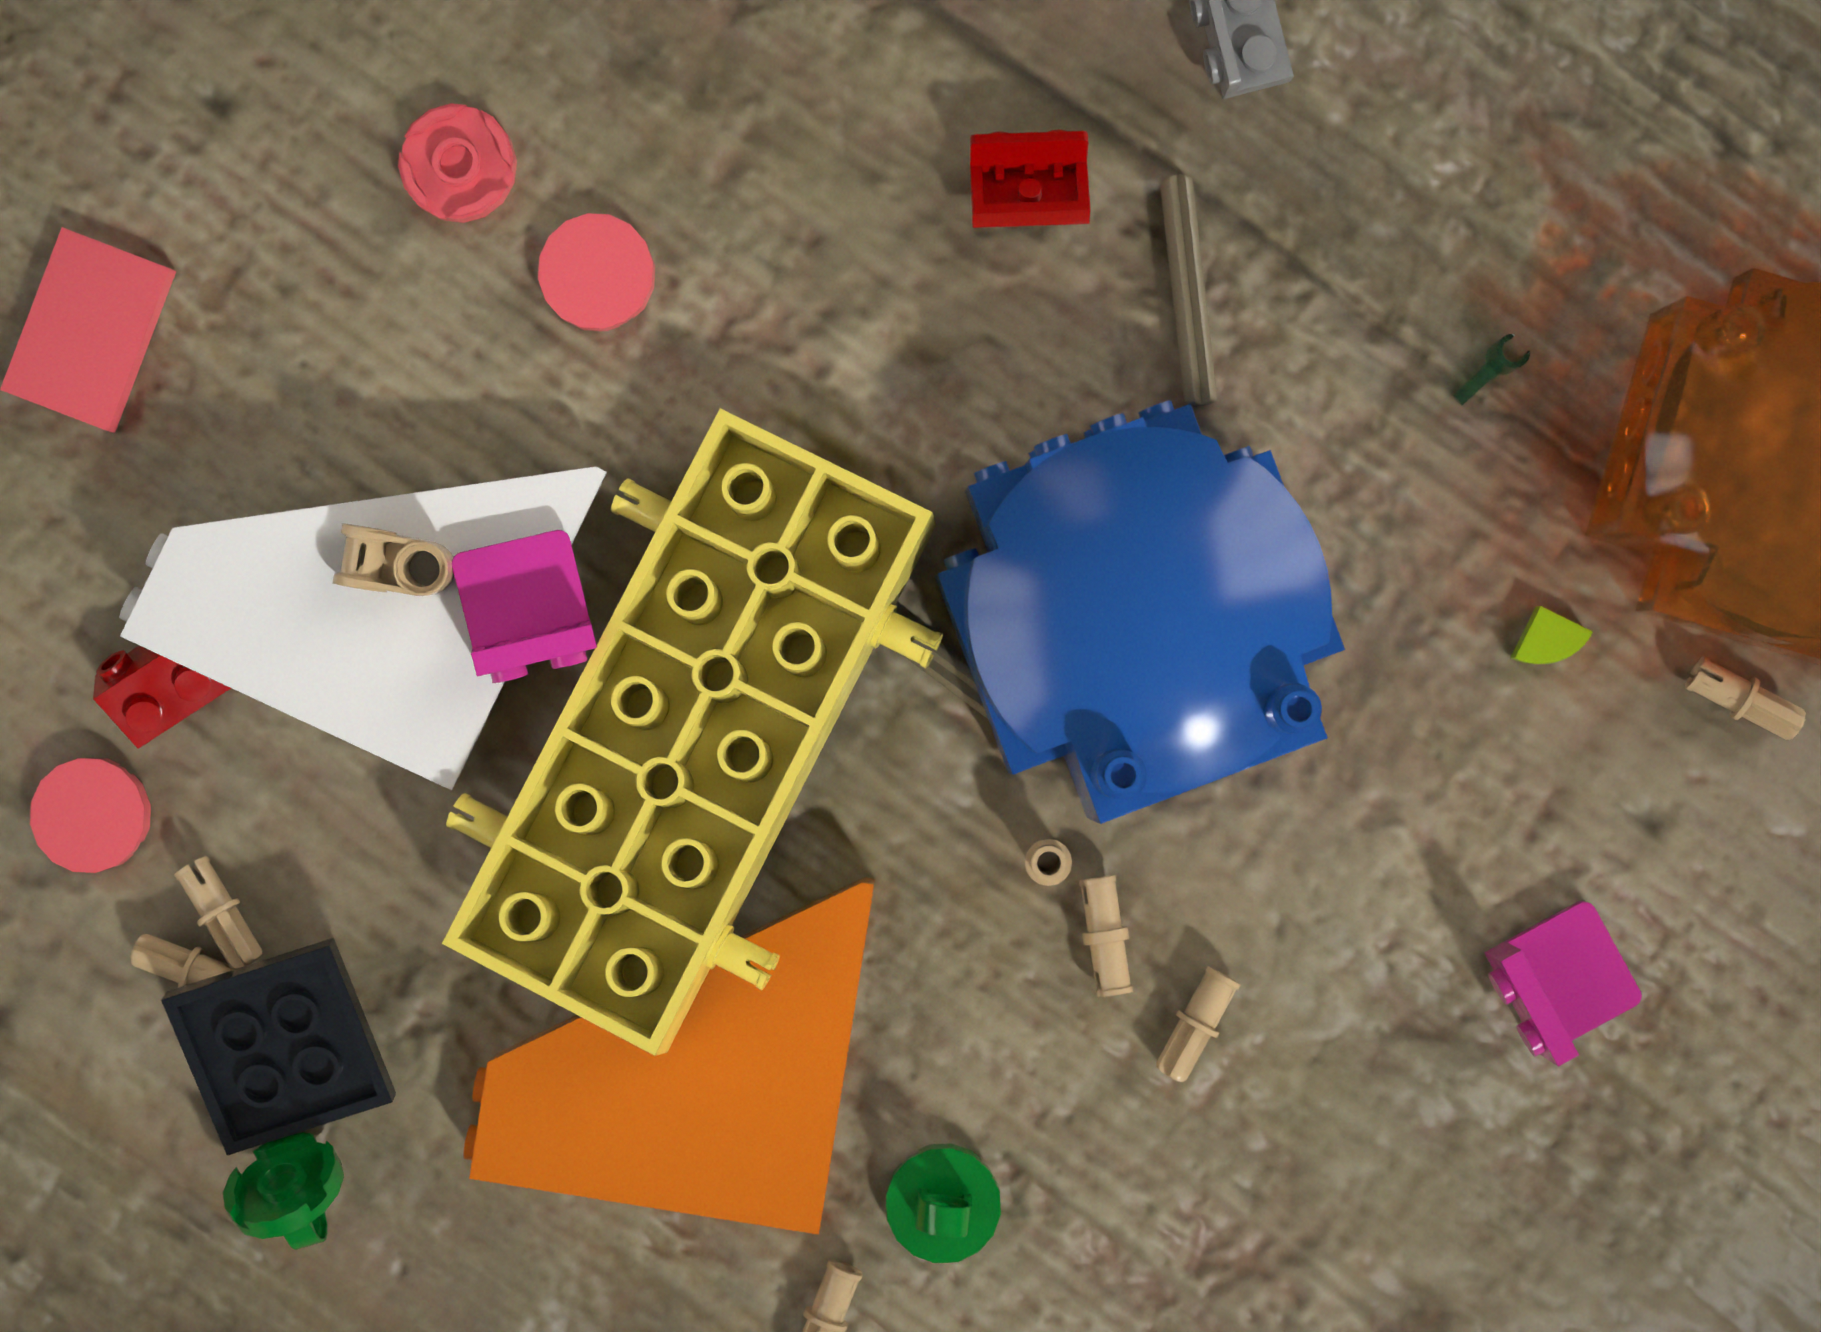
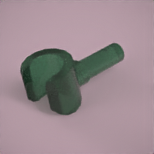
(1495, 365)

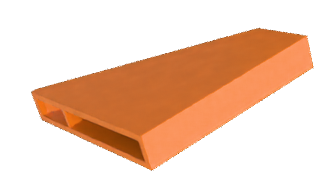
(721, 1122)

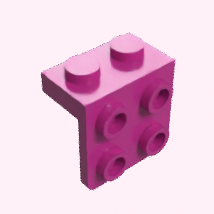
(523, 605)
(1562, 980)

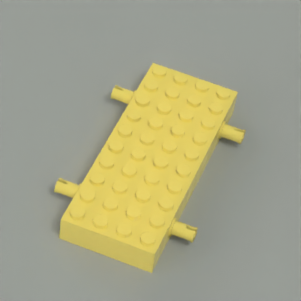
(691, 733)

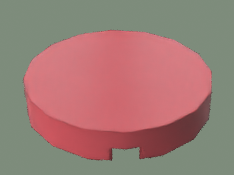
(457, 163)
(596, 272)
(90, 815)

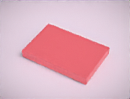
(88, 330)

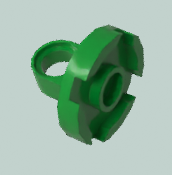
(286, 1190)
(943, 1203)

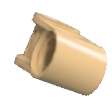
(382, 562)

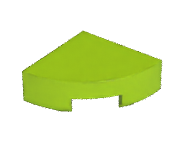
(1549, 638)

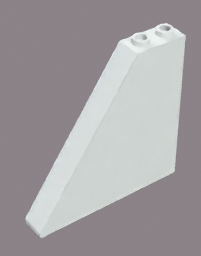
(371, 667)

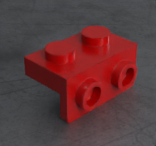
(1029, 179)
(150, 692)

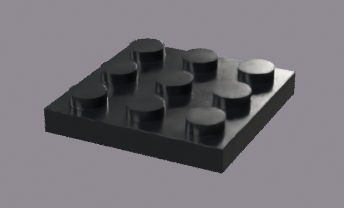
(279, 1046)

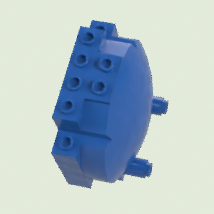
(1142, 610)

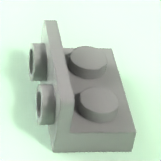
(1244, 45)

